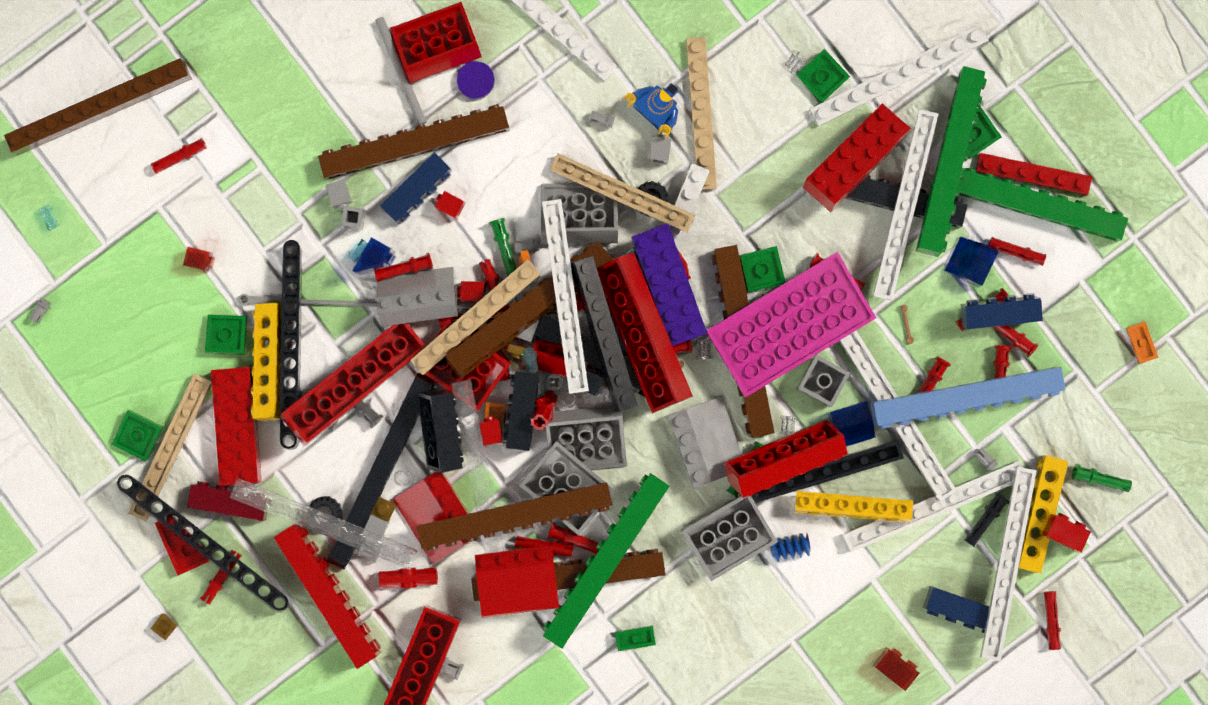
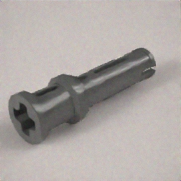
(368, 414)

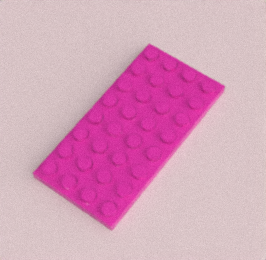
(791, 324)

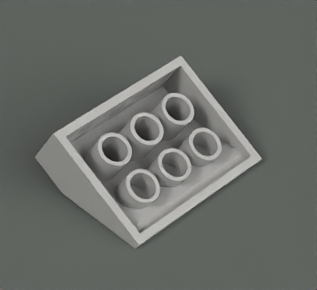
(586, 213)
(417, 297)
(590, 435)
(705, 440)
(559, 473)
(729, 536)

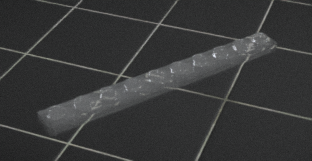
(475, 456)
(323, 523)

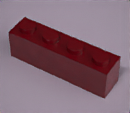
(219, 501)

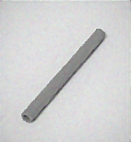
(400, 71)

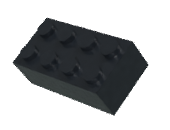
(522, 409)
(440, 430)

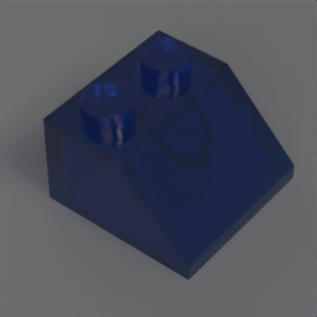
(375, 256)
(971, 261)
(854, 422)

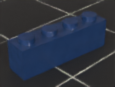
(416, 188)
(1001, 312)
(956, 608)

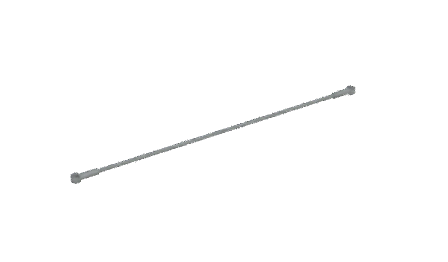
(262, 300)

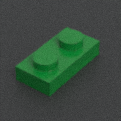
(635, 638)

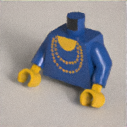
(656, 106)

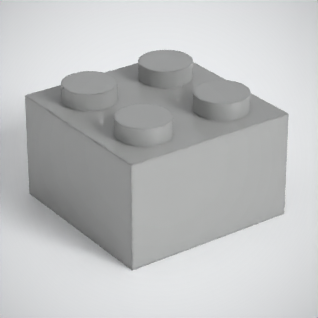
(823, 381)

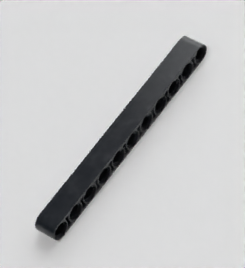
(287, 335)
(382, 466)
(197, 535)

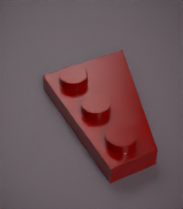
(181, 554)

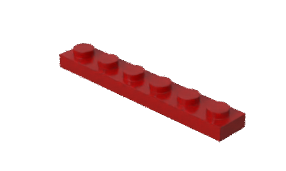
(1034, 174)

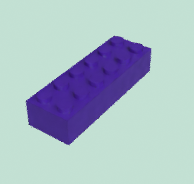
(669, 284)

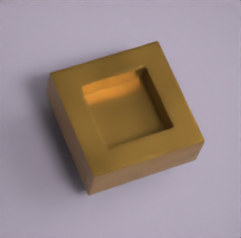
(515, 351)
(383, 509)
(164, 626)

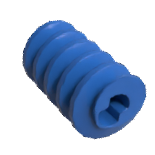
(791, 547)

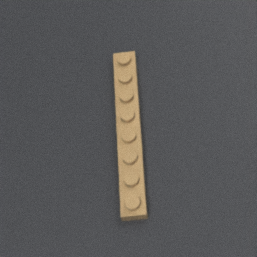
(701, 108)
(622, 193)
(476, 316)
(173, 441)

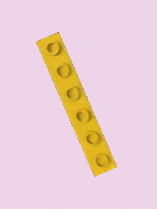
(271, 410)
(1049, 506)
(854, 507)

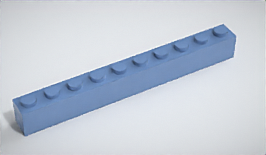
(967, 396)

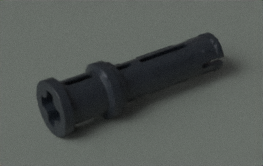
(991, 511)

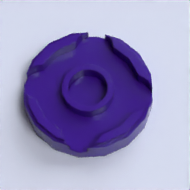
(475, 80)

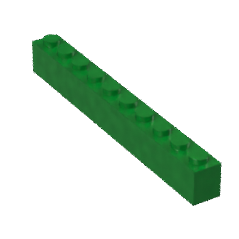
(950, 161)
(1042, 205)
(605, 561)

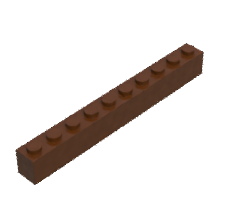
(98, 107)
(414, 142)
(735, 298)
(514, 320)
(514, 515)
(629, 568)

